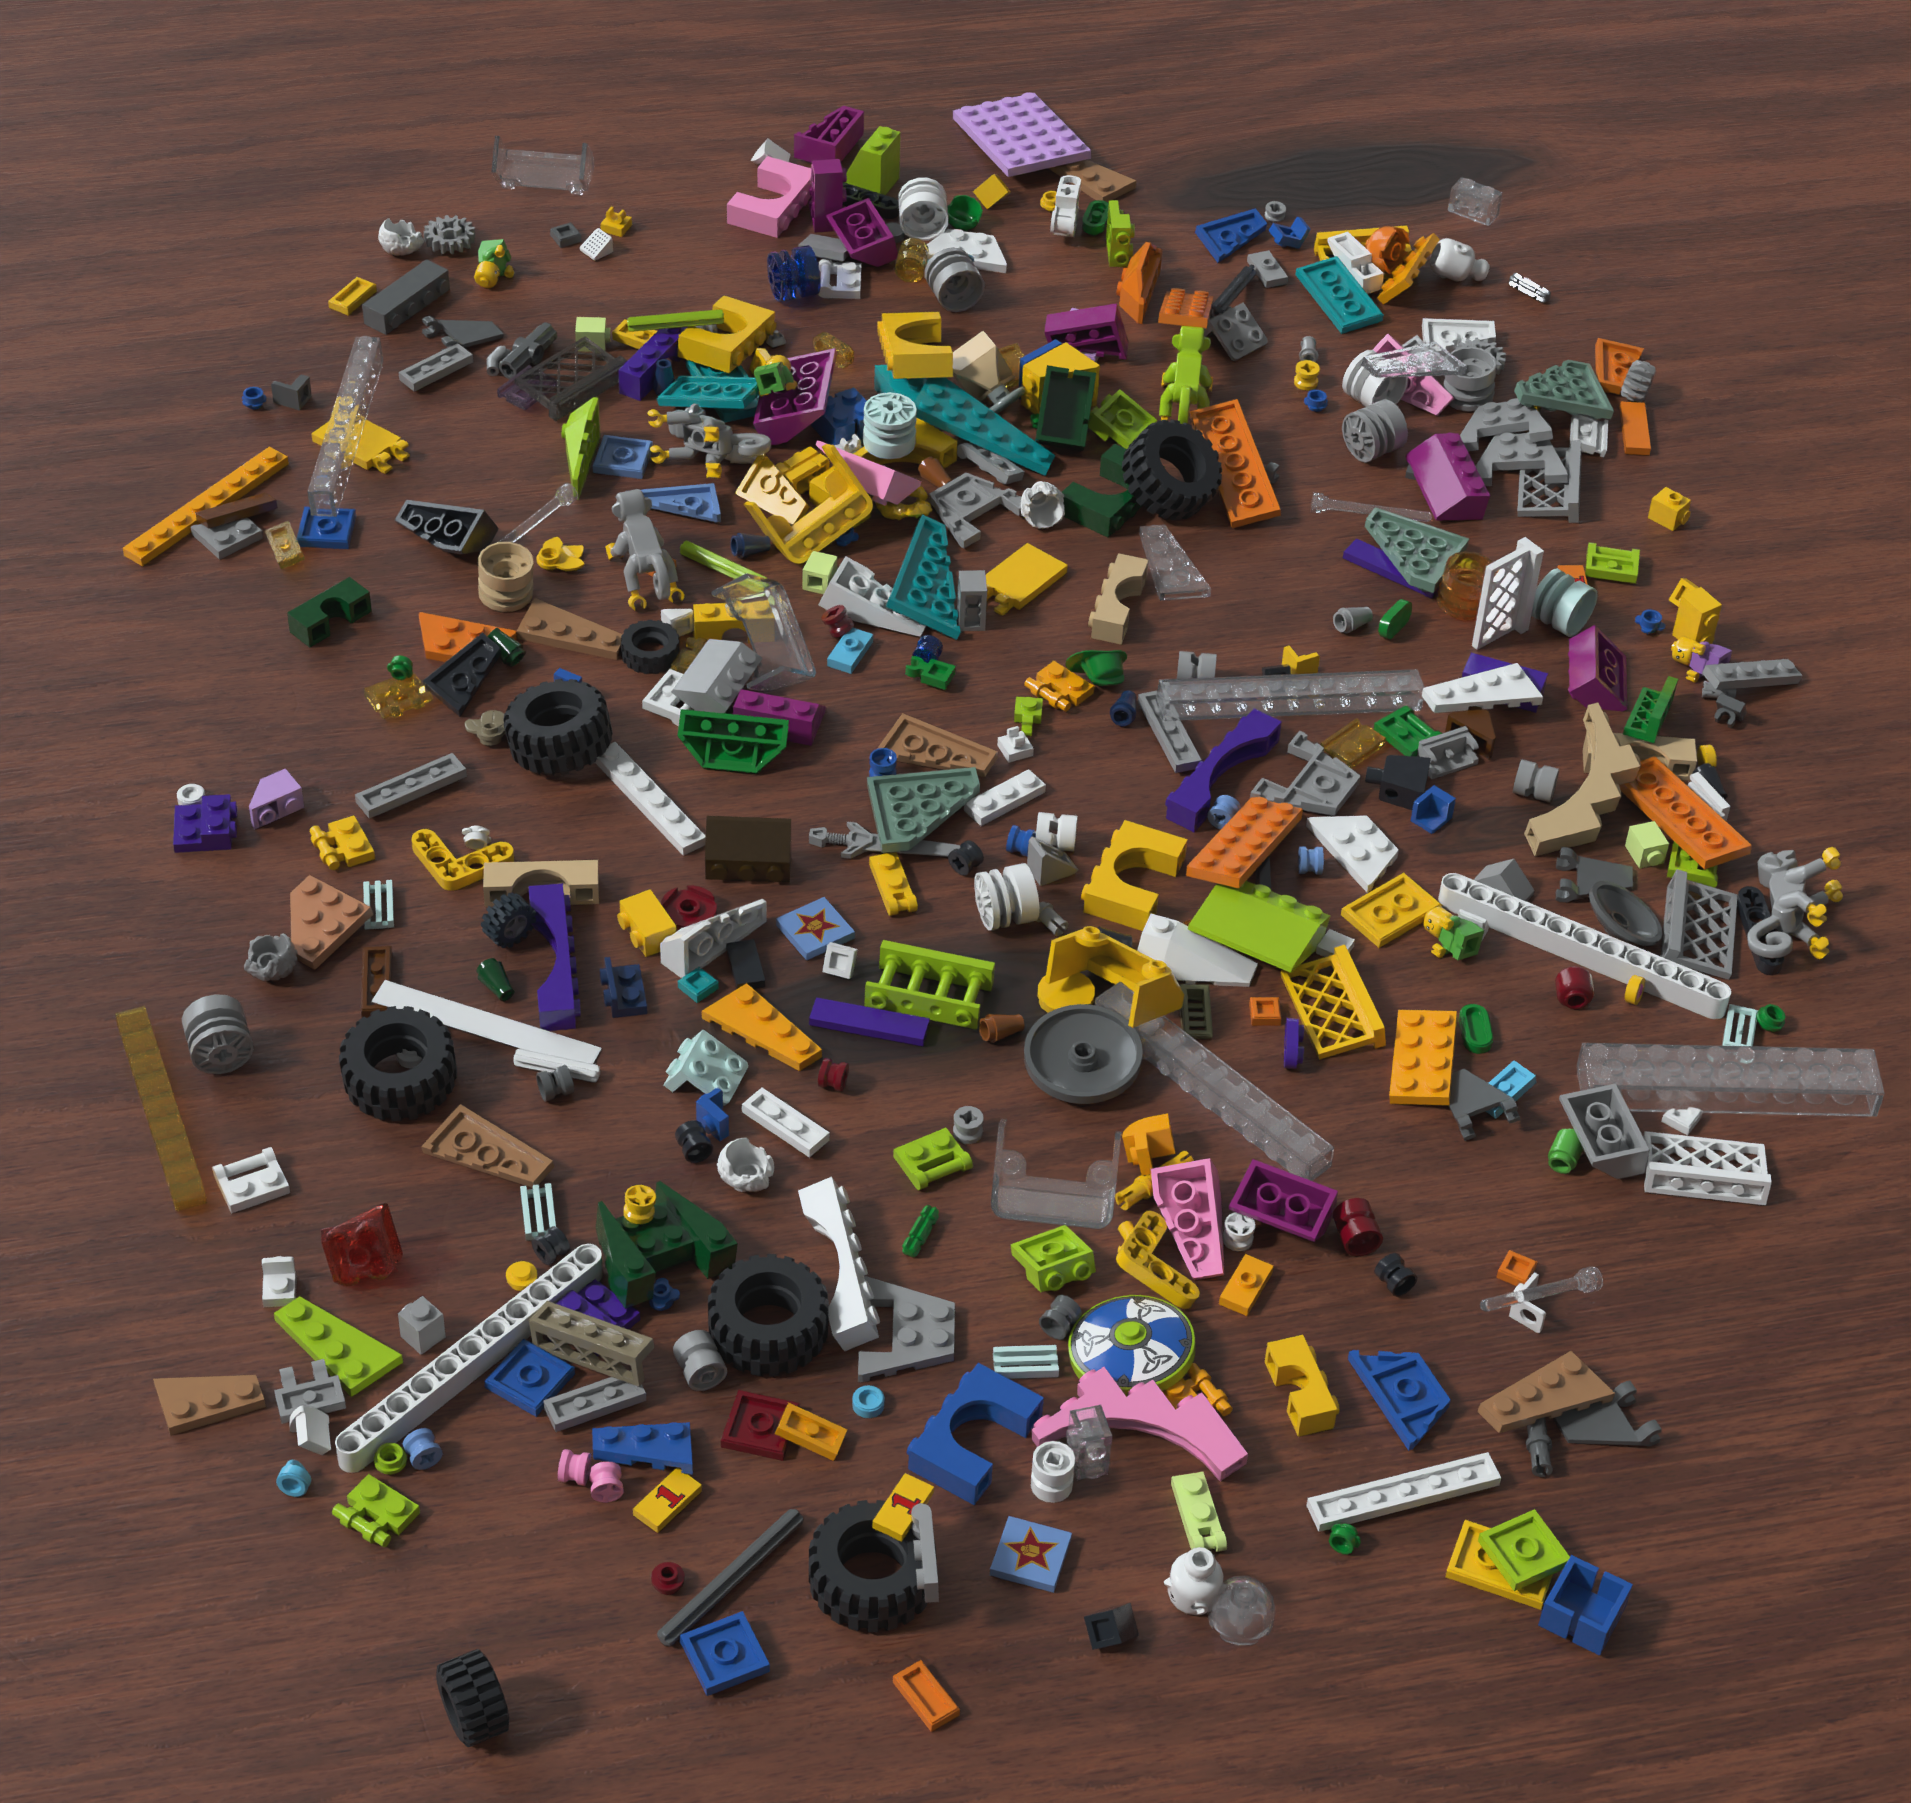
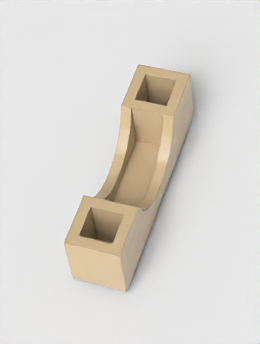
(1111, 617)
(1675, 753)
(578, 877)

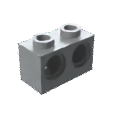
(972, 600)

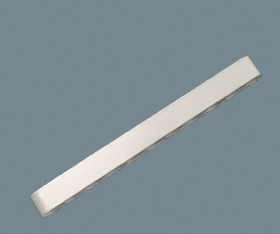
(1585, 946)
(463, 1361)

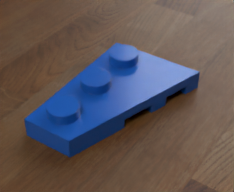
(1230, 233)
(654, 1444)

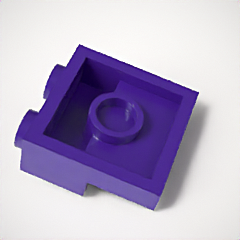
(205, 825)
(601, 1304)

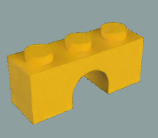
(713, 621)
(1295, 1363)

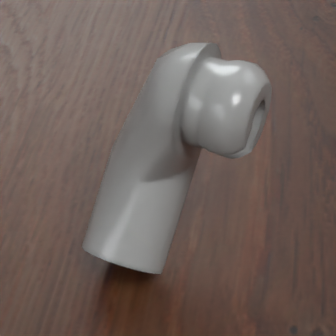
(494, 359)

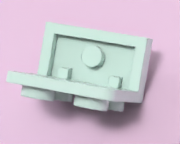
(707, 1066)

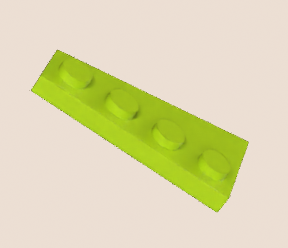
(346, 1350)

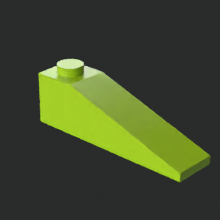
(581, 441)

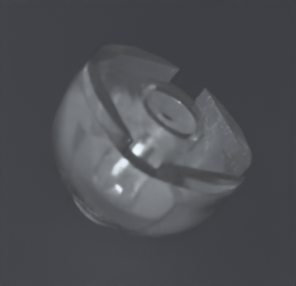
(1242, 1611)

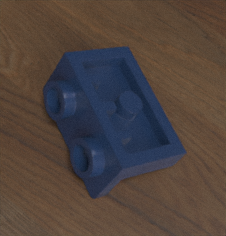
(624, 989)

